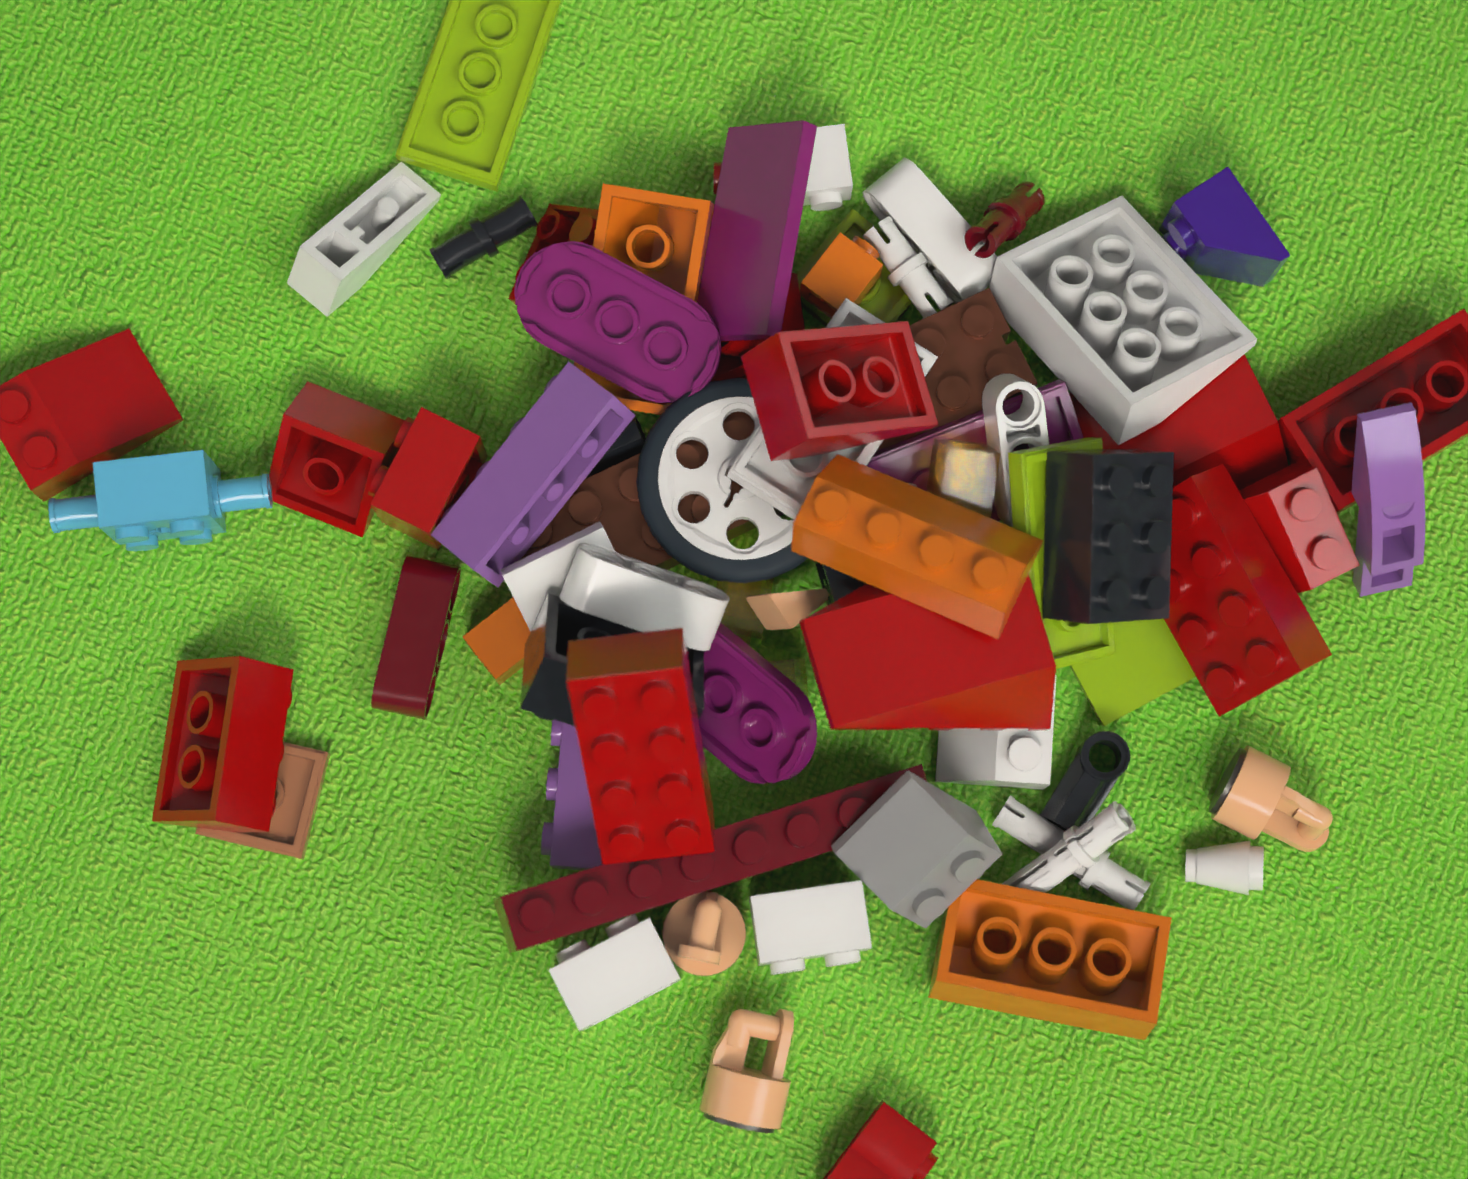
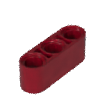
(416, 637)

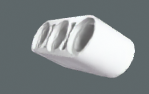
(931, 228)
(1008, 431)
(643, 595)

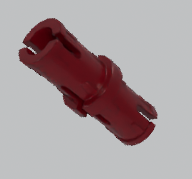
(1004, 219)

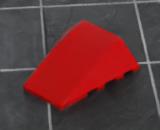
(1219, 425)
(909, 667)

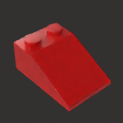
(837, 388)
(82, 412)

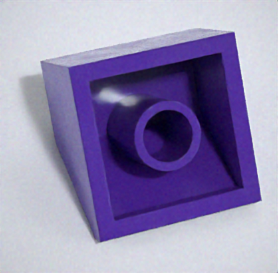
(1224, 233)

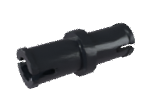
(483, 237)

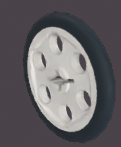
(665, 482)

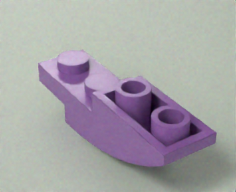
(1389, 499)

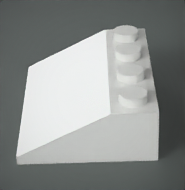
(1118, 317)

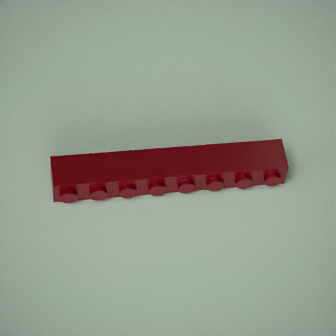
(740, 852)

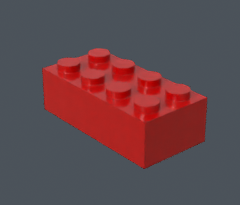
(1423, 372)
(1232, 597)
(641, 745)

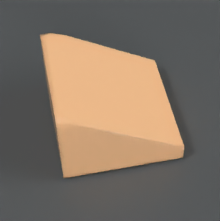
(786, 608)

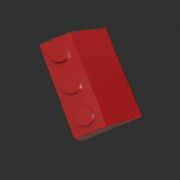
(223, 744)

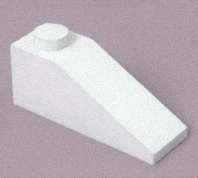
(360, 238)

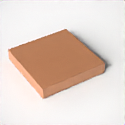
(297, 798)

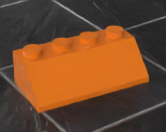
(660, 238)
(914, 544)
(1052, 959)

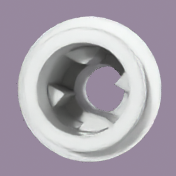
(1226, 866)

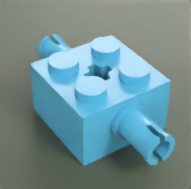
(160, 500)

